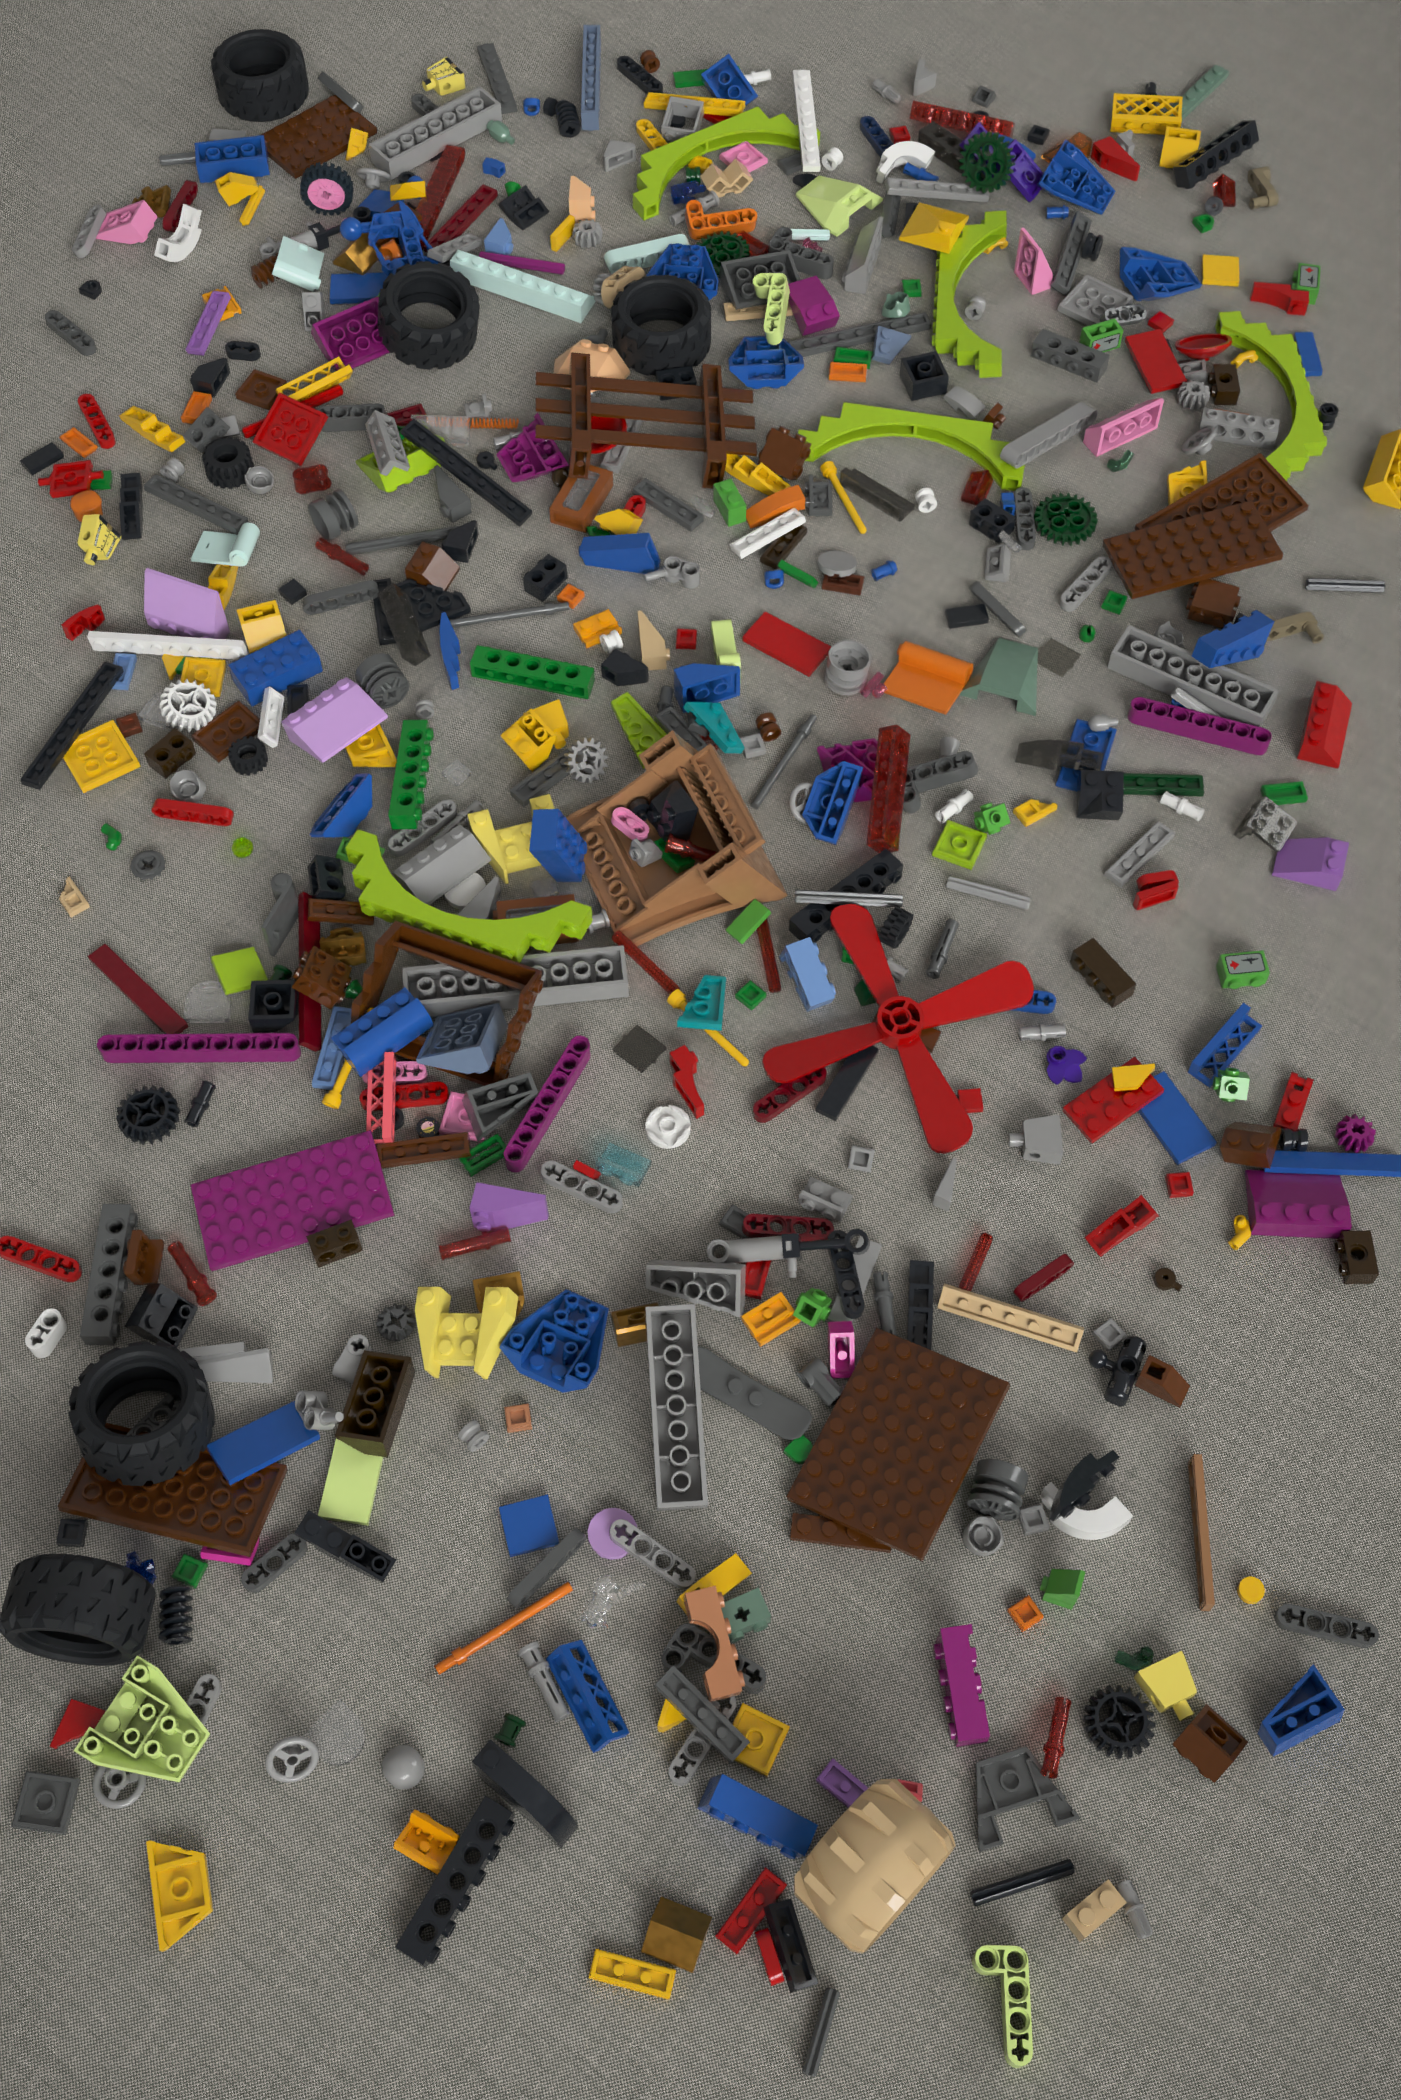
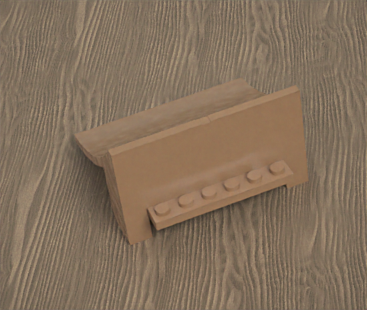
(655, 897)

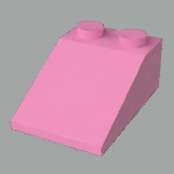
(128, 224)
(1032, 265)

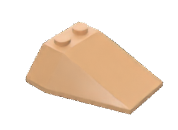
(604, 361)

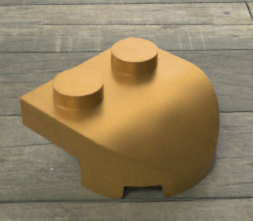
(157, 200)
(345, 946)
(510, 1280)

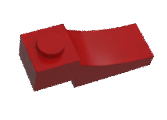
(1281, 296)
(685, 1065)
(1121, 1225)

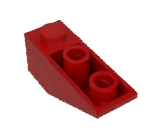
(1114, 158)

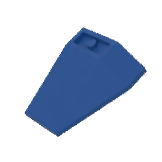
(1076, 180)
(688, 263)
(559, 1342)

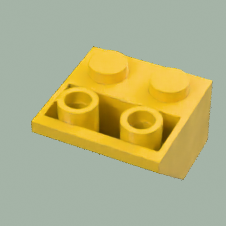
(1178, 145)
(261, 625)
(530, 739)

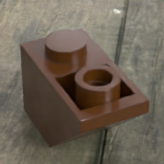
(1162, 1381)

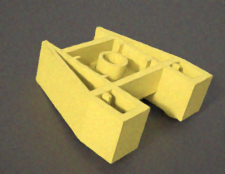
(507, 846)
(463, 1337)

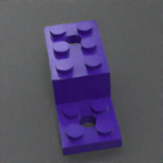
(1023, 166)

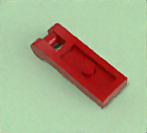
(1293, 1102)

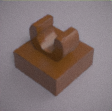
(995, 417)

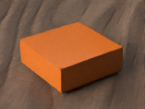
(571, 595)
(1025, 1613)

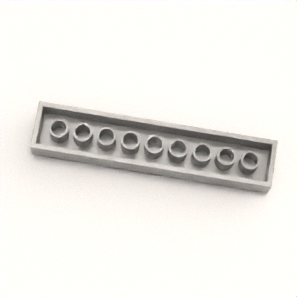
(565, 978)

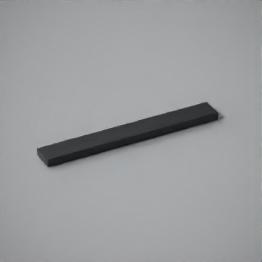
(466, 472)
(71, 726)

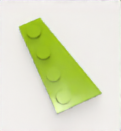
(636, 724)

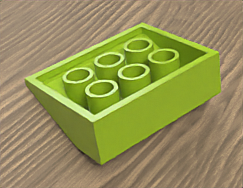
(419, 464)

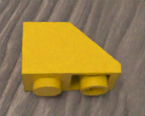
(236, 187)
(619, 521)

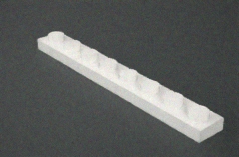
(806, 121)
(168, 645)

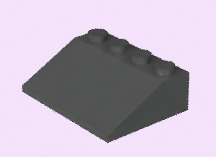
(738, 276)

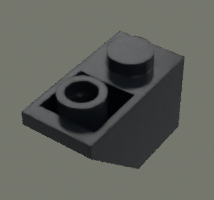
(624, 670)

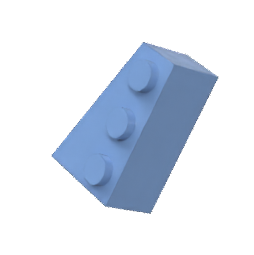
(808, 973)

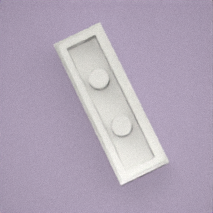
(271, 717)

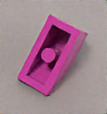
(841, 1349)

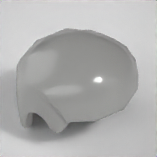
(259, 480)
(403, 1767)

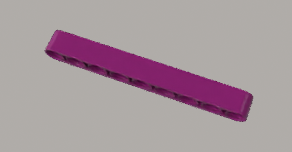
(190, 1042)

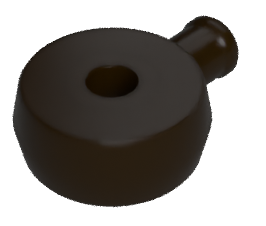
(1170, 1281)

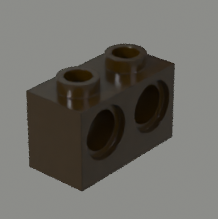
(170, 753)
(334, 1243)

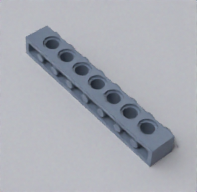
(591, 77)

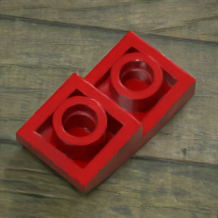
(86, 619)

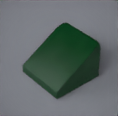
(863, 994)

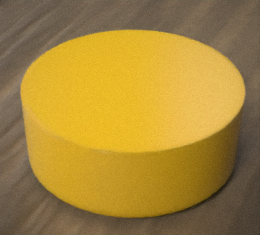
(1250, 1590)

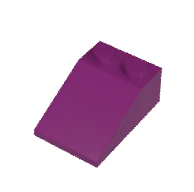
(812, 306)

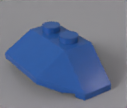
(832, 801)
(346, 809)

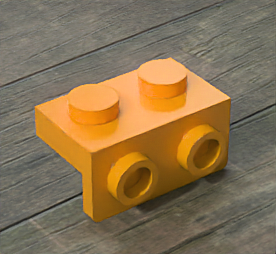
(426, 1841)

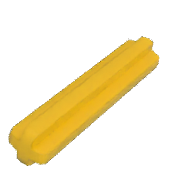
(252, 206)

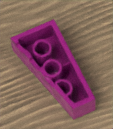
(961, 1686)

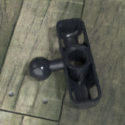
(1128, 1357)

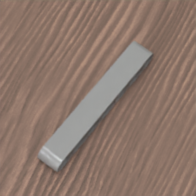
(1048, 435)

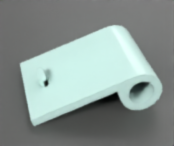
(298, 264)
(227, 547)

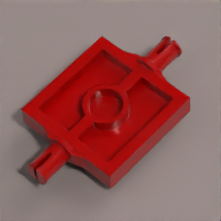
(70, 478)

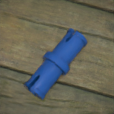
(919, 174)

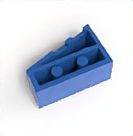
(1301, 1713)

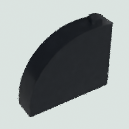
(524, 1793)

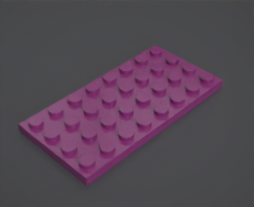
(290, 1198)

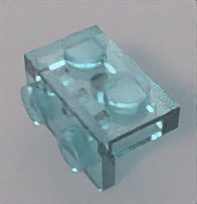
(623, 1165)

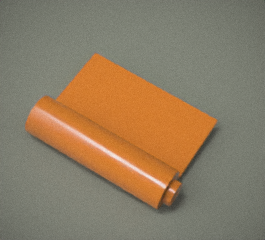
(928, 677)

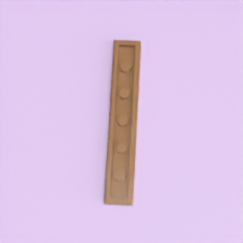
(1201, 1533)

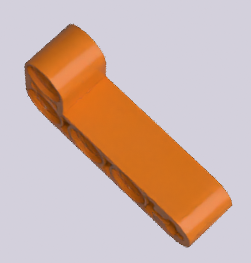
(747, 217)

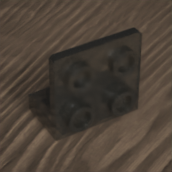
(1267, 823)

